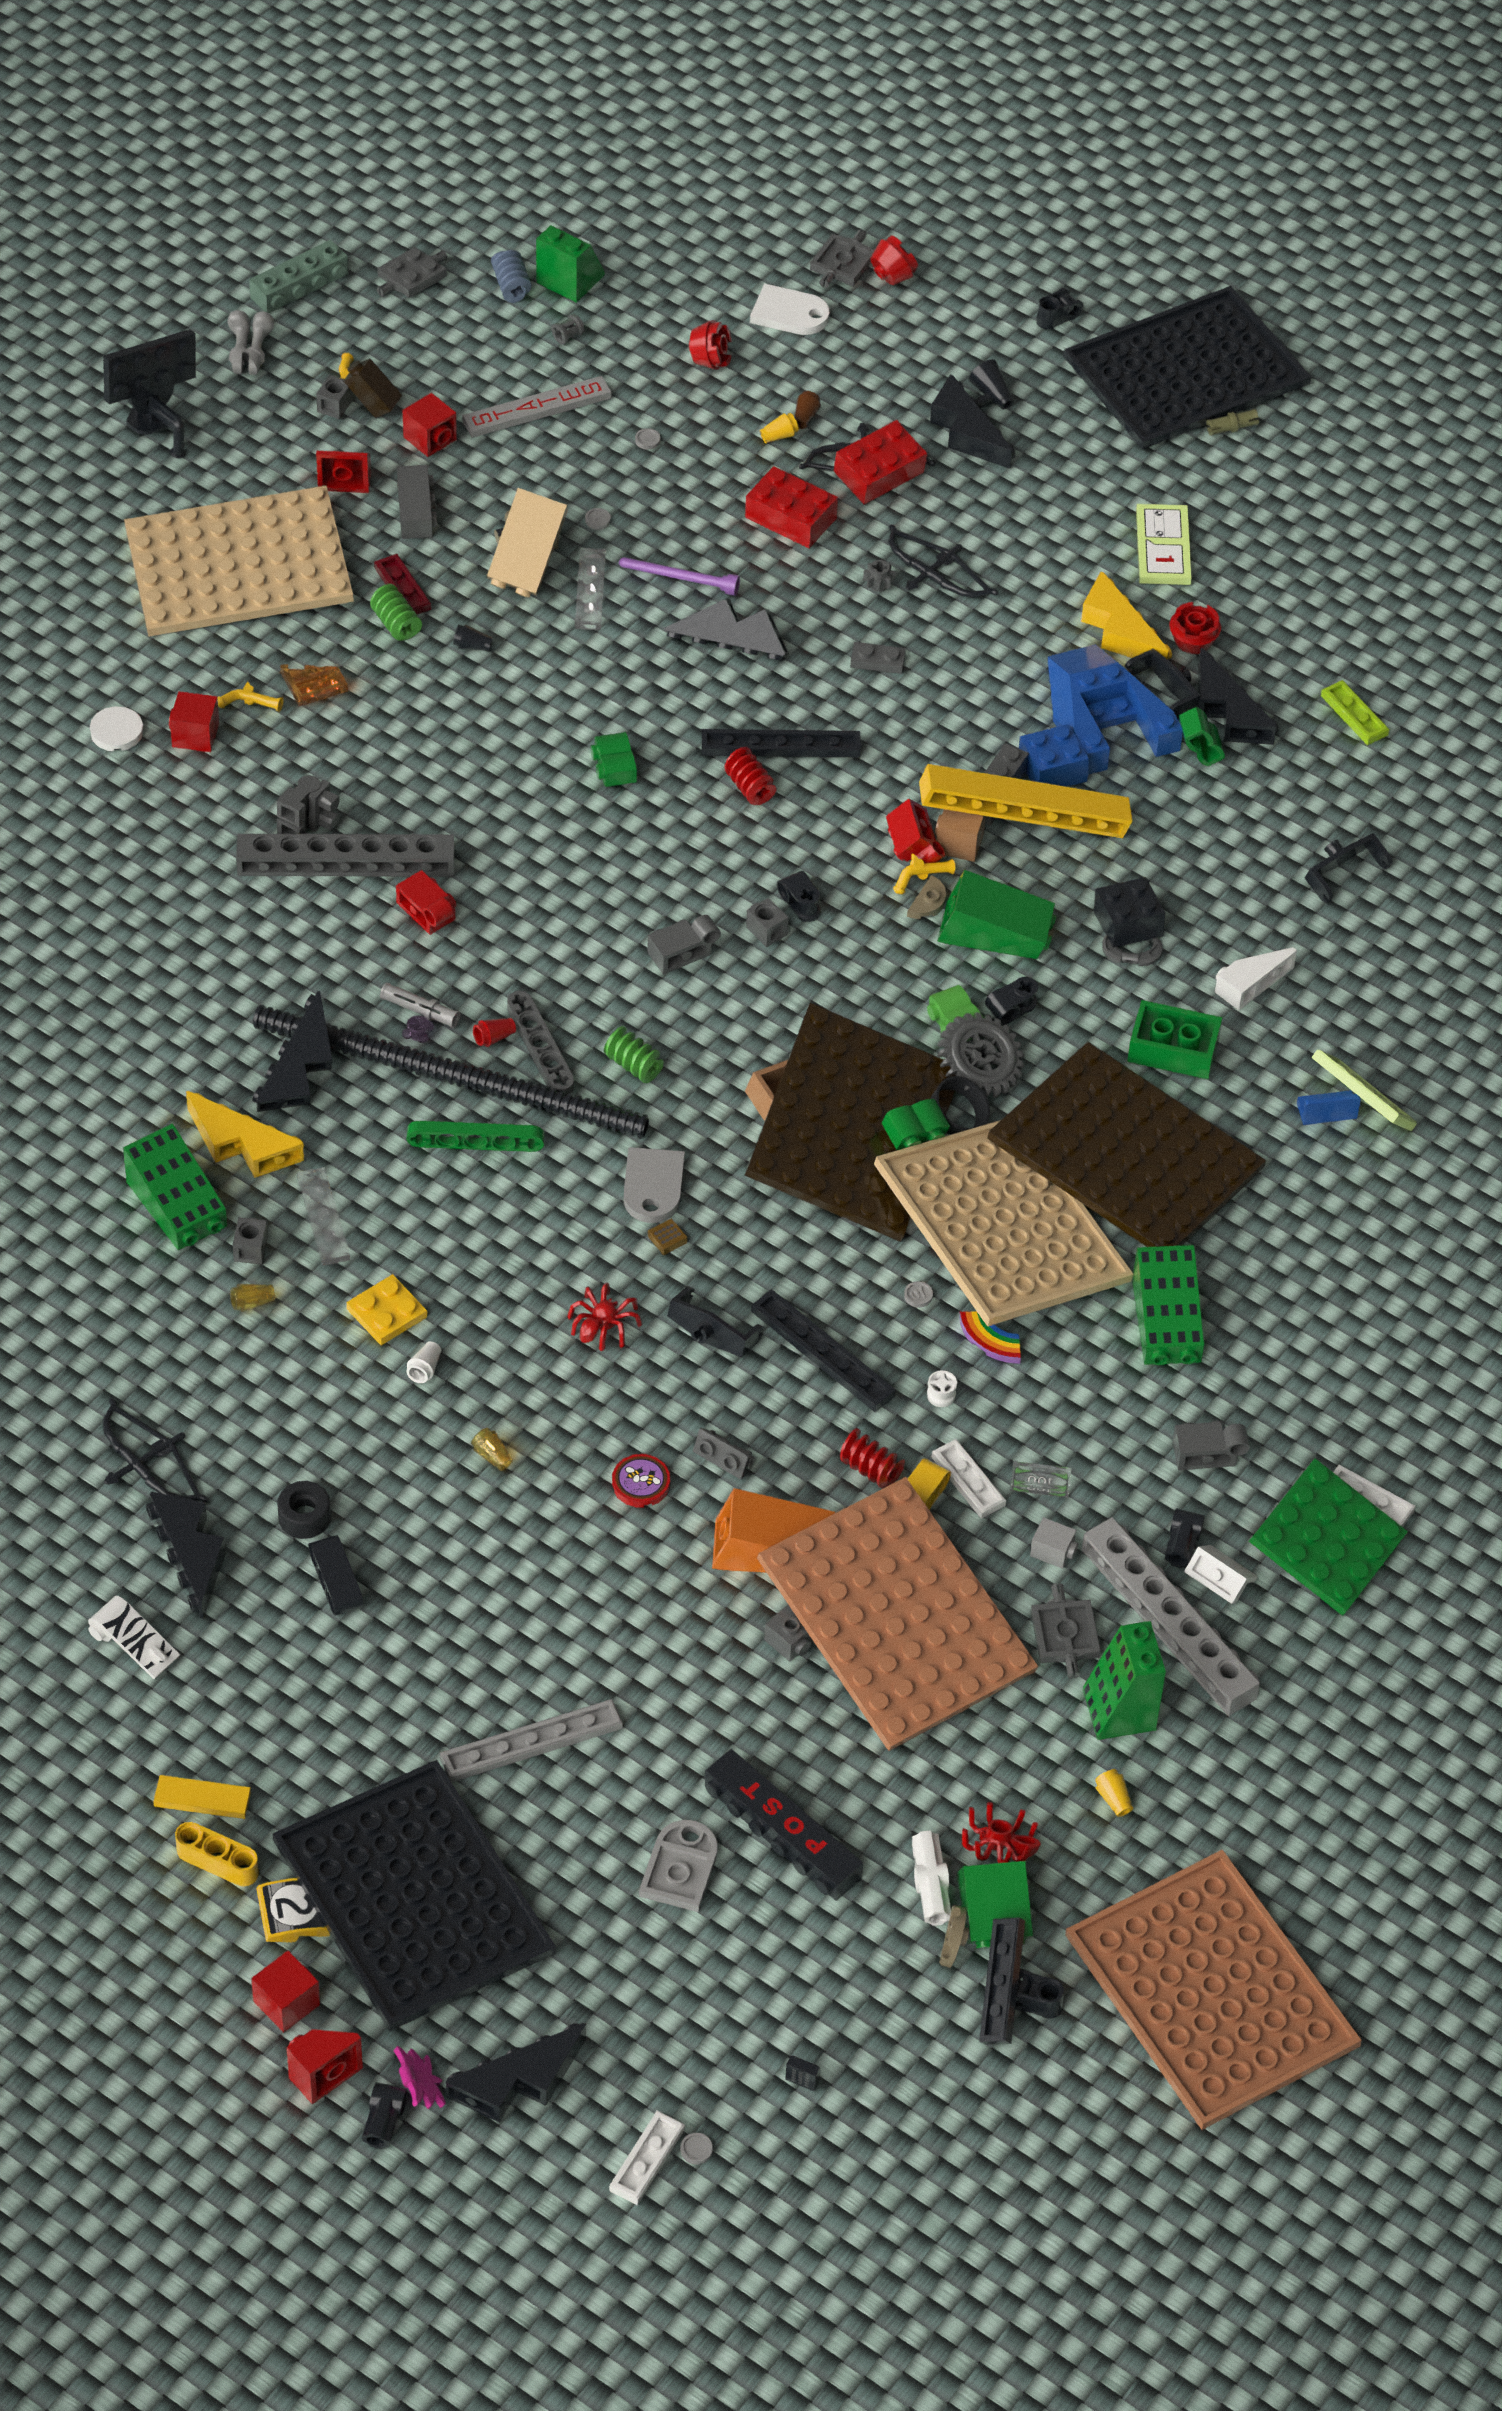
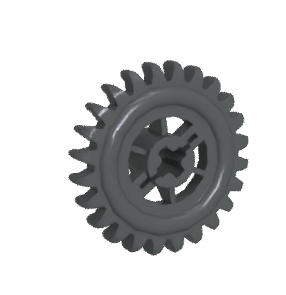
(974, 1059)

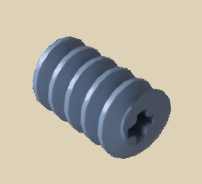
(511, 275)

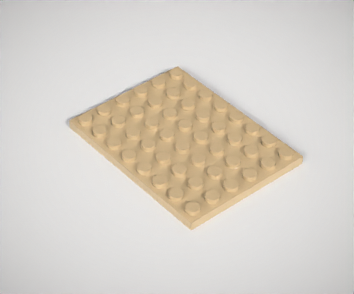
(238, 560)
(1001, 1226)

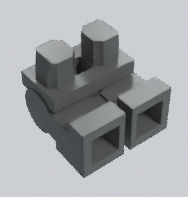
(307, 807)

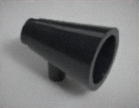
(990, 381)

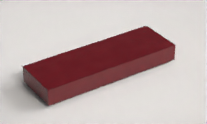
(395, 572)

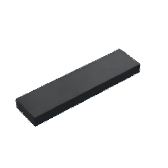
(1002, 1981)

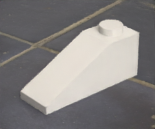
(1252, 976)

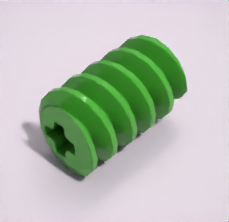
(395, 612)
(633, 1055)

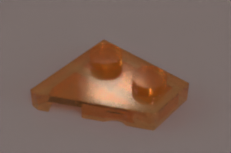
(313, 682)

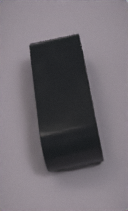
(336, 1575)

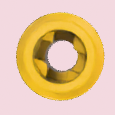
(780, 428)
(1114, 1791)

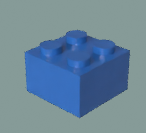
(1055, 757)

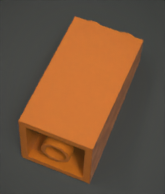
(755, 1523)

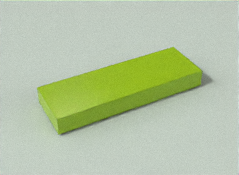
(1355, 712)

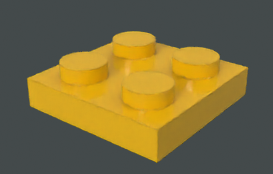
(386, 1309)

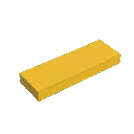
(202, 1797)

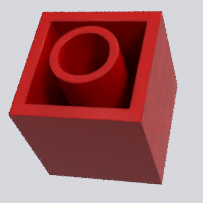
(429, 424)
(194, 721)
(285, 1991)

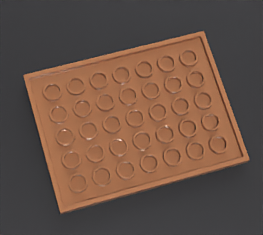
(897, 1613)
(1212, 1989)

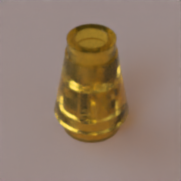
(251, 1295)
(491, 1448)

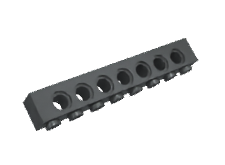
(345, 855)

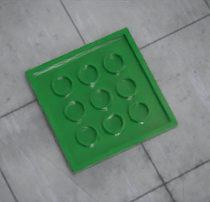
(1328, 1536)

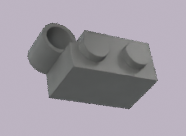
(682, 943)
(1209, 1445)

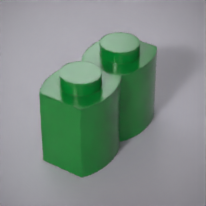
(1202, 736)
(614, 759)
(915, 1124)

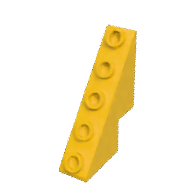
(1123, 626)
(233, 1134)

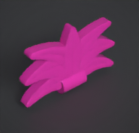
(418, 2077)

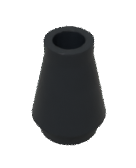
(471, 639)

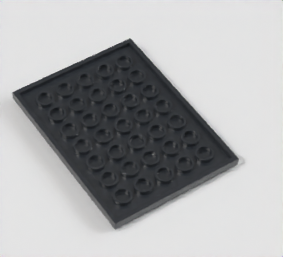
(1186, 367)
(413, 1894)

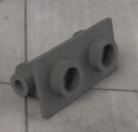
(721, 1453)

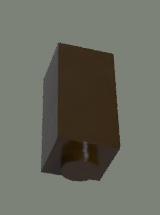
(372, 387)

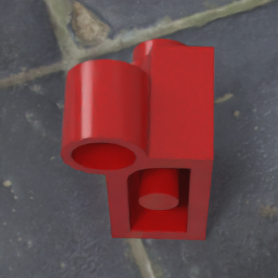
(913, 833)
(426, 902)

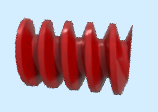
(750, 776)
(870, 1461)

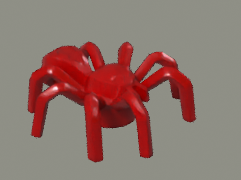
(602, 1317)
(1001, 1835)

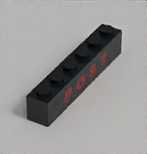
(783, 1825)

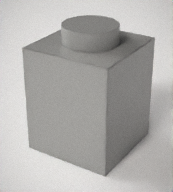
(1054, 1543)

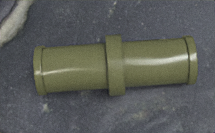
(1232, 422)

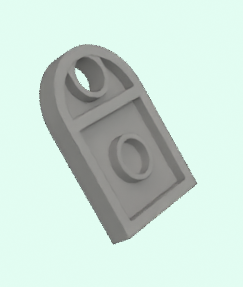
(655, 1180)
(680, 1868)

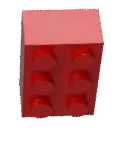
(880, 462)
(791, 507)

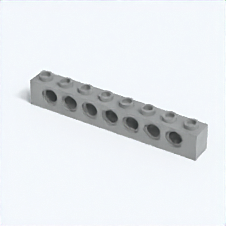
(1229, 1693)

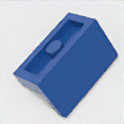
(1328, 1107)

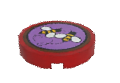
(641, 1480)

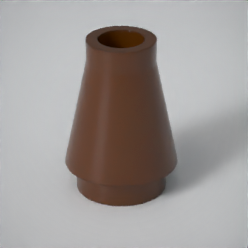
(806, 407)

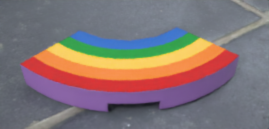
(991, 1339)

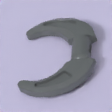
(1144, 959)

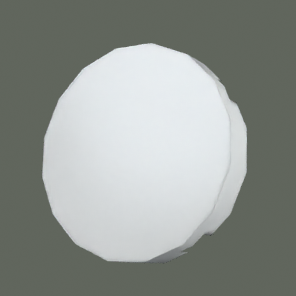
(116, 728)

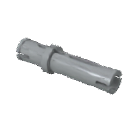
(447, 1016)

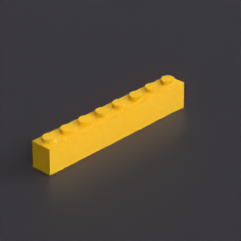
(1025, 801)

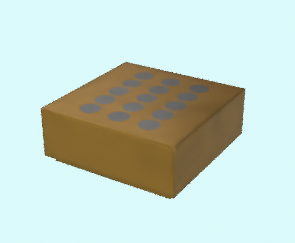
(667, 1236)

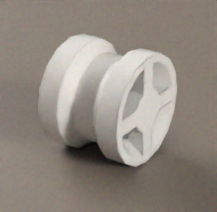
(946, 1383)

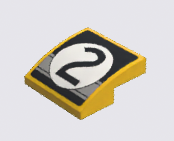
(288, 1912)

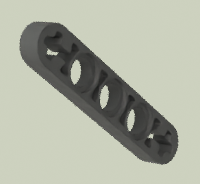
(539, 1032)

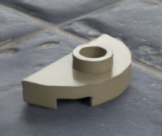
(929, 900)
(955, 1936)

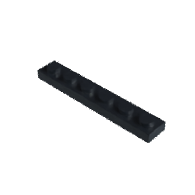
(782, 742)
(823, 1350)

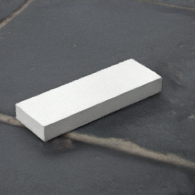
(969, 1479)
(1390, 1504)
(647, 2157)

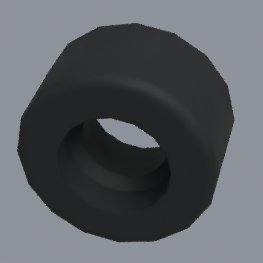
(306, 1524)

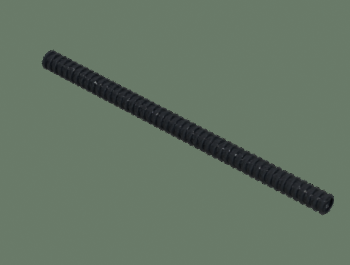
(464, 1075)

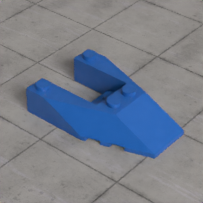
(1098, 693)

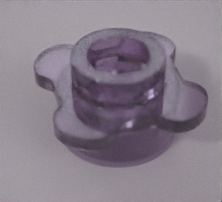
(418, 1029)

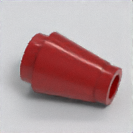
(492, 1031)

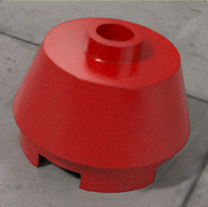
(892, 261)
(710, 345)
(1194, 627)

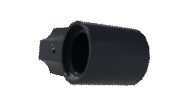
(1184, 1532)
(385, 2107)

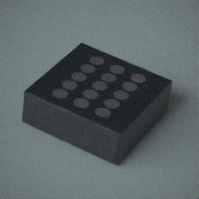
(802, 2073)

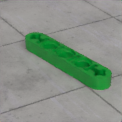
(521, 1137)

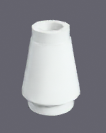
(423, 1363)

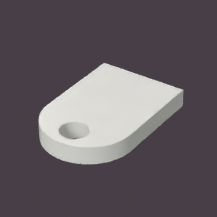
(789, 310)

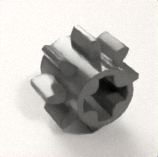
(879, 575)

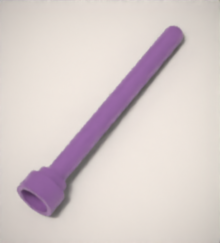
(729, 583)

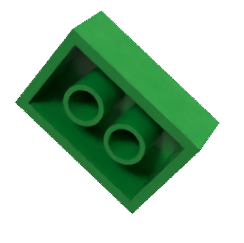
(1174, 1039)

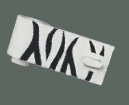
(133, 1634)

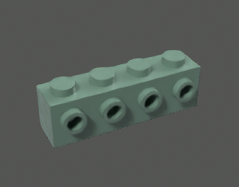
(298, 276)

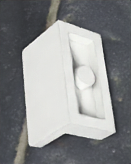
(1219, 1573)

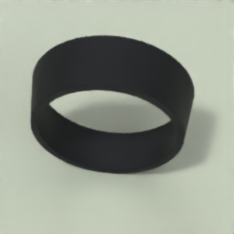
(973, 1094)

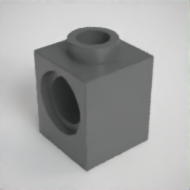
(333, 397)
(767, 922)
(250, 1240)

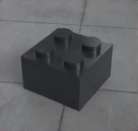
(1129, 912)

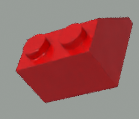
(344, 471)
(323, 2061)

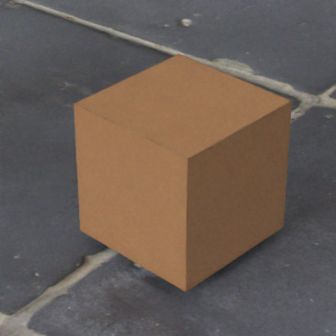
(960, 833)

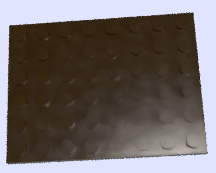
(830, 1117)
(1126, 1149)

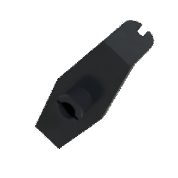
(1174, 679)
(1338, 856)
(709, 1327)

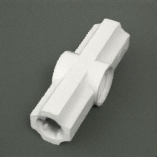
(931, 1878)

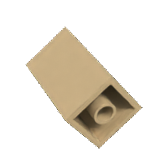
(527, 543)

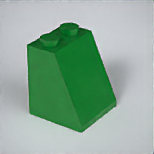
(566, 264)
(991, 1894)

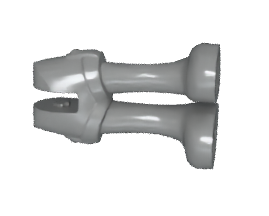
(240, 325)

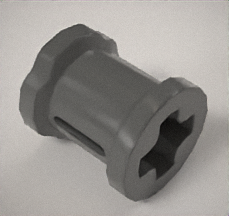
(559, 328)

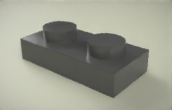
(877, 657)

